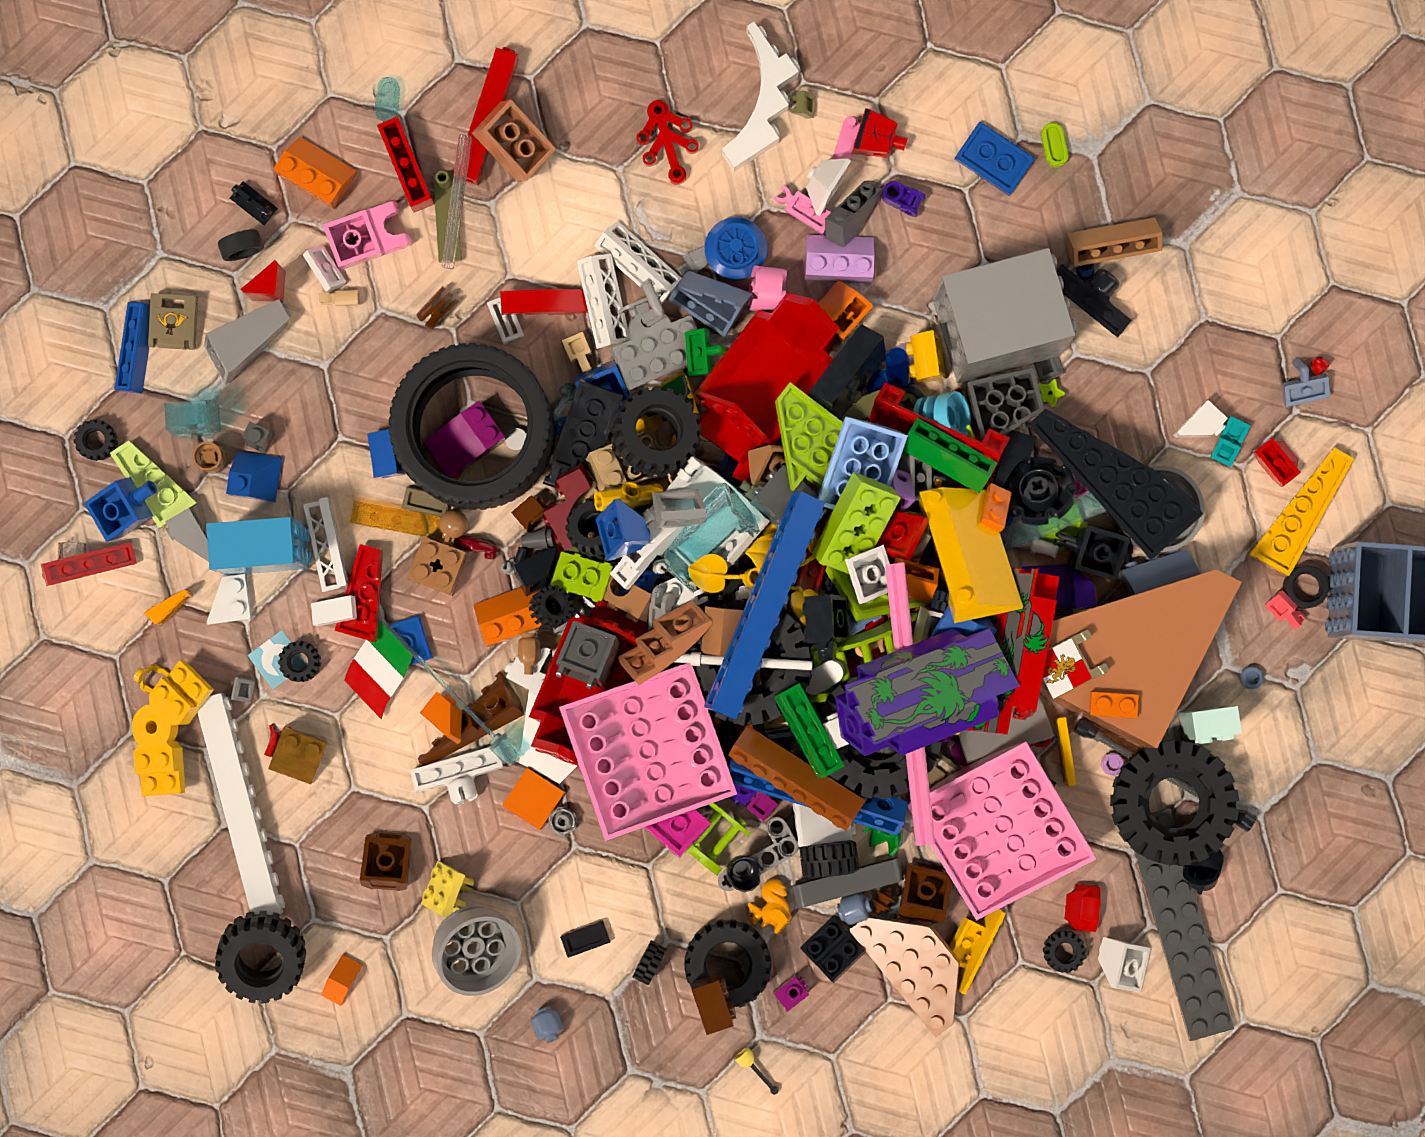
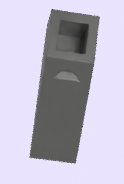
(851, 214)

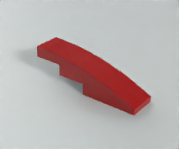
(543, 302)

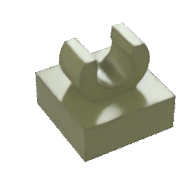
(804, 104)

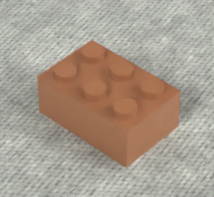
(513, 140)

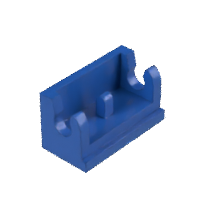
(382, 455)

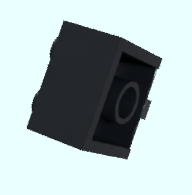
(826, 623)

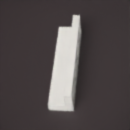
(635, 263)
(599, 300)
(333, 542)

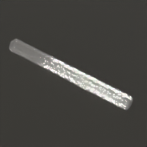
(456, 201)

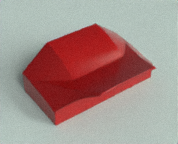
(1278, 461)
(1083, 907)

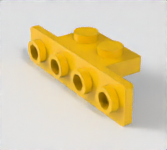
(972, 944)

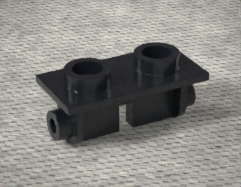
(253, 202)

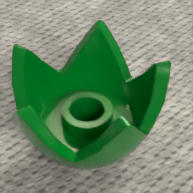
(878, 837)

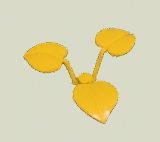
(758, 553)
(710, 571)

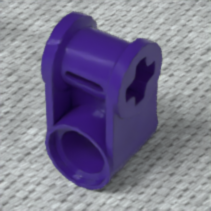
(904, 198)

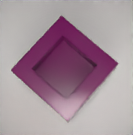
(761, 805)

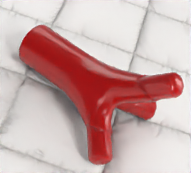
(273, 741)

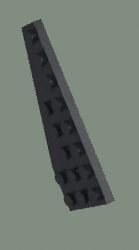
(1134, 495)

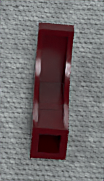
(571, 485)

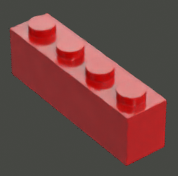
(405, 164)

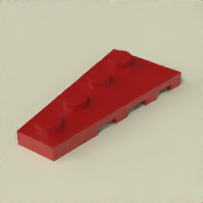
(365, 586)

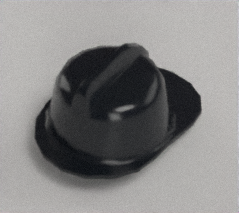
(1204, 874)

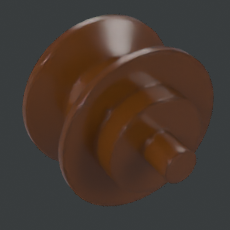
(883, 900)

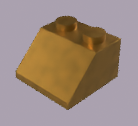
(297, 755)

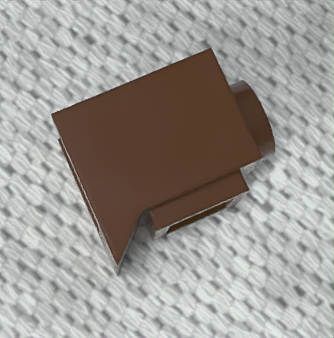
(529, 512)

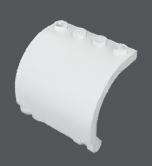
(702, 477)

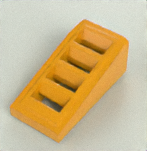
(164, 610)

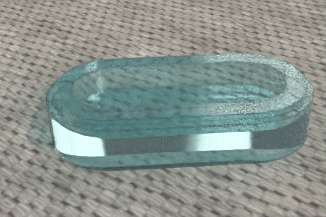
(387, 99)

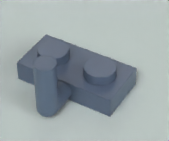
(1306, 388)

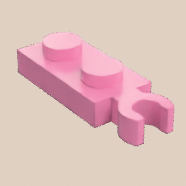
(802, 209)

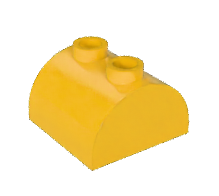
(927, 357)

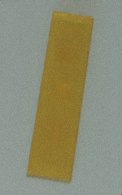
(395, 520)

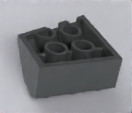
(1004, 401)

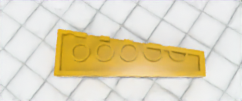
(1294, 526)

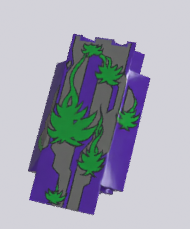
(924, 693)

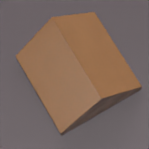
(763, 461)
(720, 633)

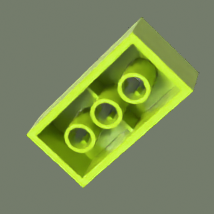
(855, 521)

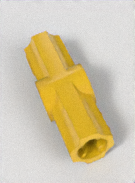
(630, 494)

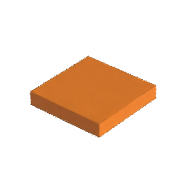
(533, 798)

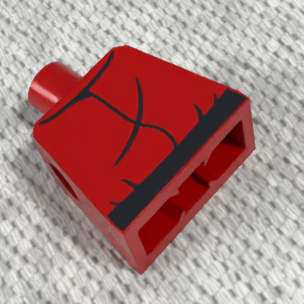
(877, 136)

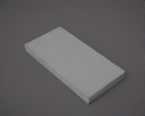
(1033, 730)

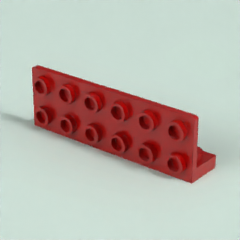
(889, 414)

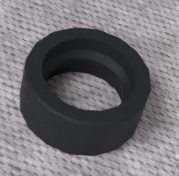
(240, 245)
(1322, 582)

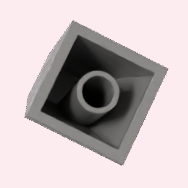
(242, 339)

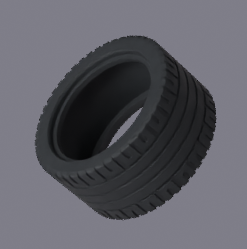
(433, 374)

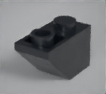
(535, 571)

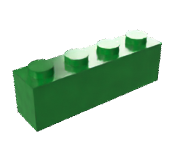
(949, 455)

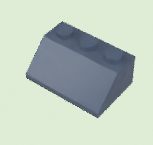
(1157, 572)

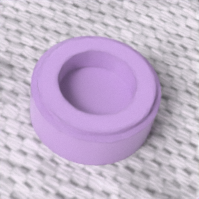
(1112, 763)

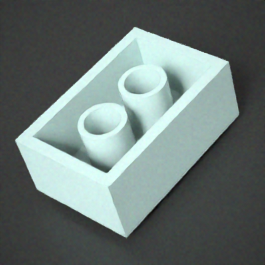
(1210, 724)

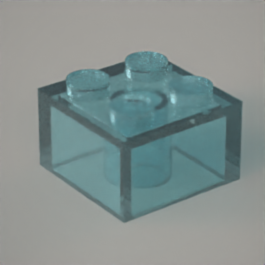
(192, 418)

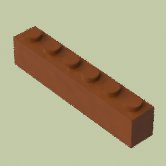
(796, 778)

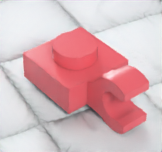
(1283, 607)

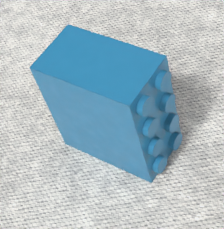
(258, 546)

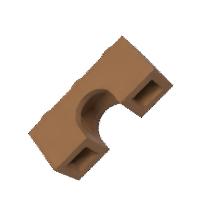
(635, 602)

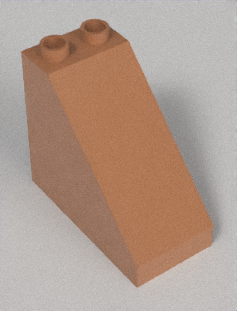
(1150, 650)

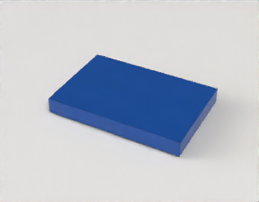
(994, 158)

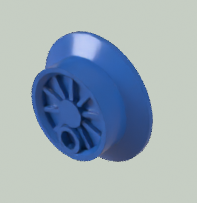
(735, 248)

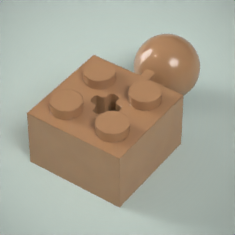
(452, 525)

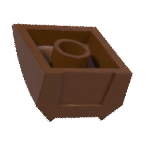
(386, 861)
(925, 893)

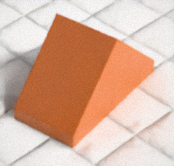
(341, 979)

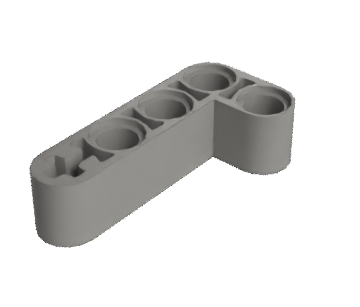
(775, 848)

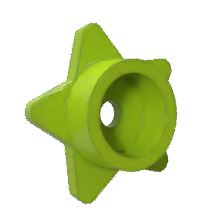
(1056, 393)

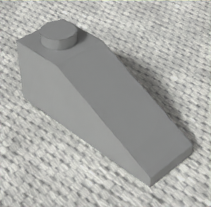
(189, 532)

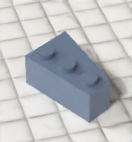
(710, 301)

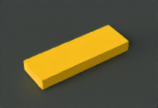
(1065, 751)

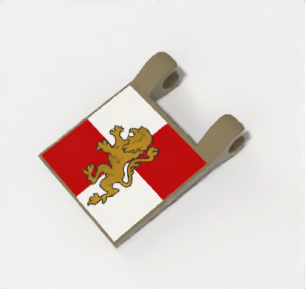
(1067, 667)

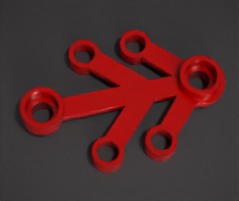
(666, 138)

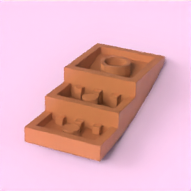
(666, 643)

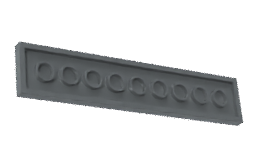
(1185, 945)

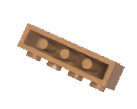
(1114, 242)

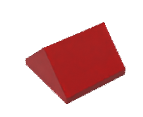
(267, 284)

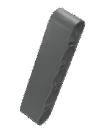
(835, 887)

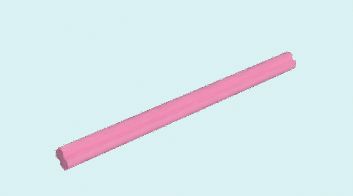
(917, 759)

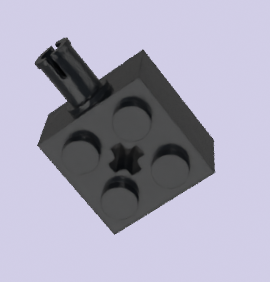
(1084, 548)

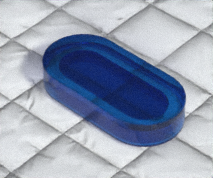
(898, 368)

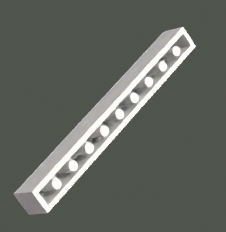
(239, 806)

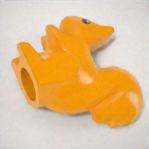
(775, 911)

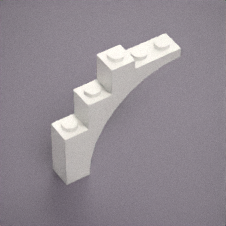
(775, 74)

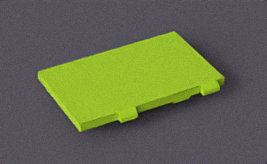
(582, 576)

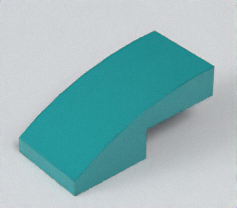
(1230, 441)

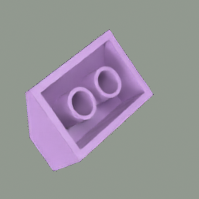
(834, 262)

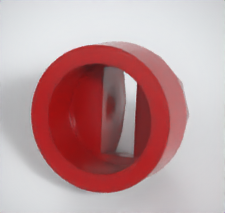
(1319, 365)

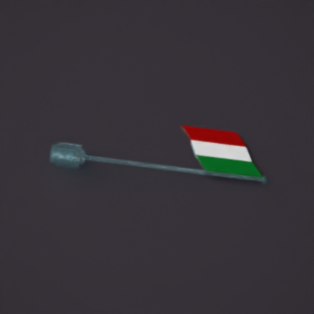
(383, 666)

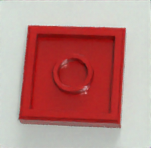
(902, 534)

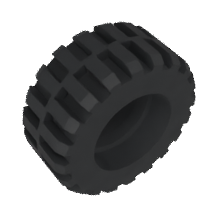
(676, 412)
(742, 935)
(253, 983)

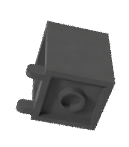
(589, 655)

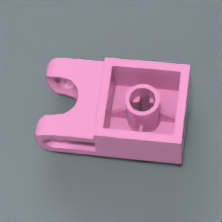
(372, 236)

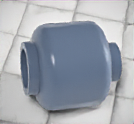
(854, 908)
(547, 1024)

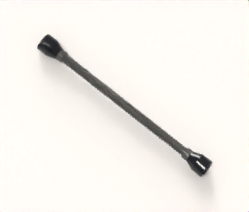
(1087, 729)

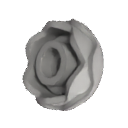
(562, 828)

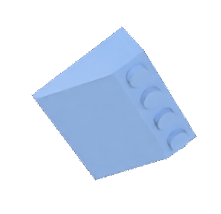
(861, 449)

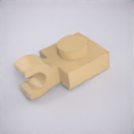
(578, 349)

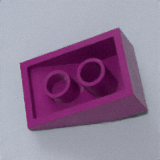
(465, 440)

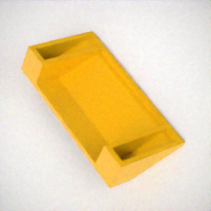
(969, 554)

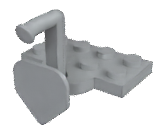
(654, 343)

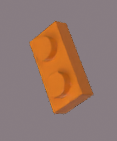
(995, 507)
(1113, 705)

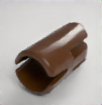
(429, 309)

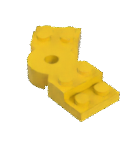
(171, 704)

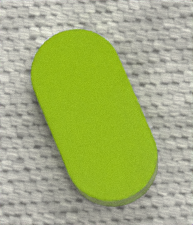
(1054, 145)

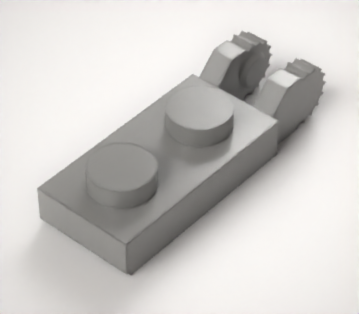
(657, 608)

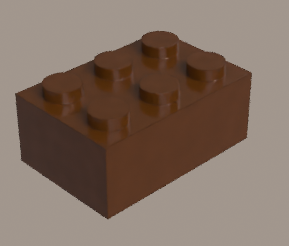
(712, 1003)

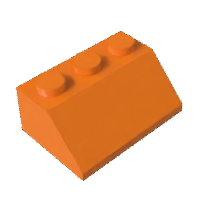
(315, 172)
(505, 617)

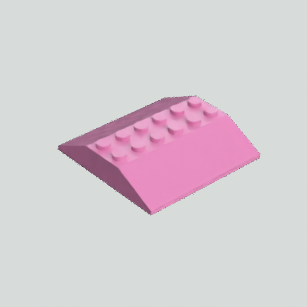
(647, 751)
(1003, 829)

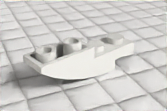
(635, 563)

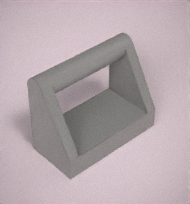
(679, 518)

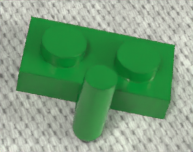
(699, 352)

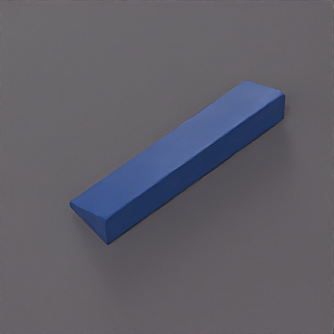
(134, 349)

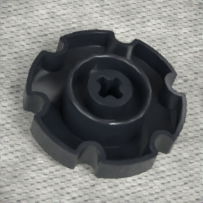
(1040, 491)

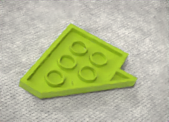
(806, 436)
(869, 609)

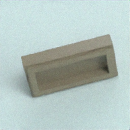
(421, 502)

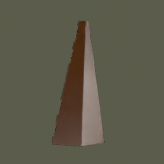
(494, 708)

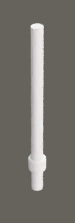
(697, 659)

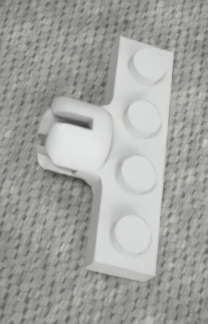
(456, 774)

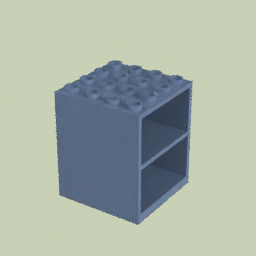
(1377, 593)

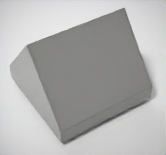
(242, 689)

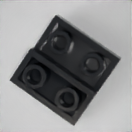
(833, 949)

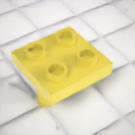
(444, 889)

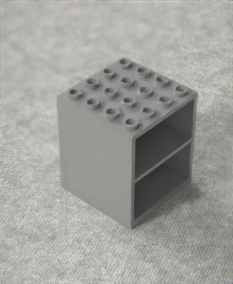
(1003, 315)

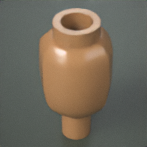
(528, 651)

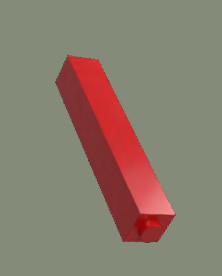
(493, 92)

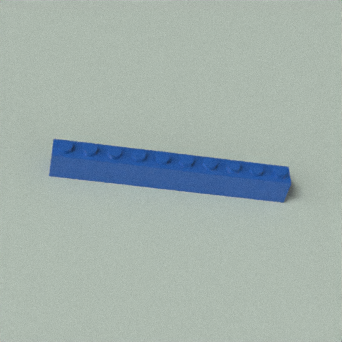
(764, 605)

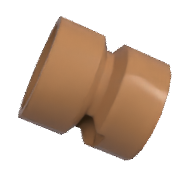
(209, 457)

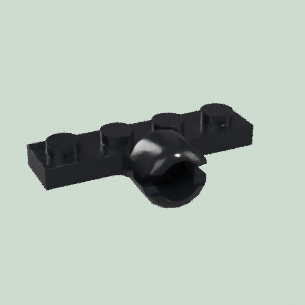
(1094, 298)

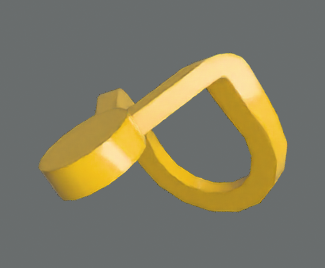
(141, 673)

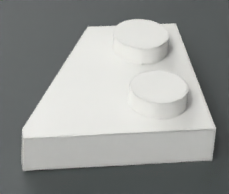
(231, 601)

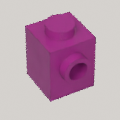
(791, 992)

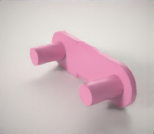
(846, 138)

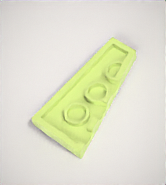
(169, 497)

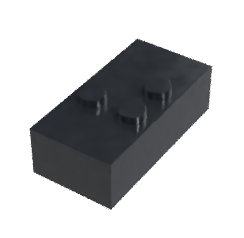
(850, 371)

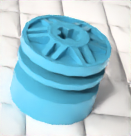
(946, 409)

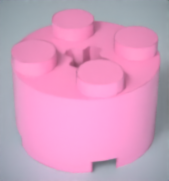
(766, 288)

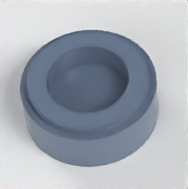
(1251, 677)

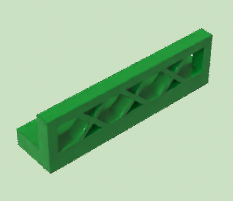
(808, 731)

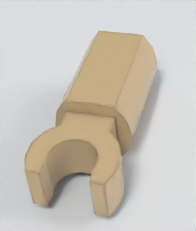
(340, 298)

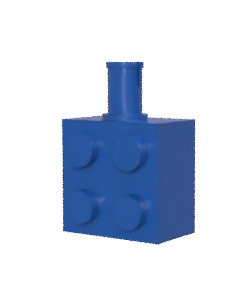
(120, 507)

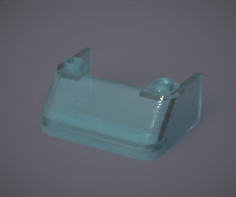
(724, 516)

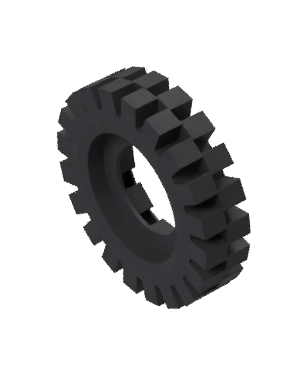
(787, 643)
(870, 776)
(1215, 796)

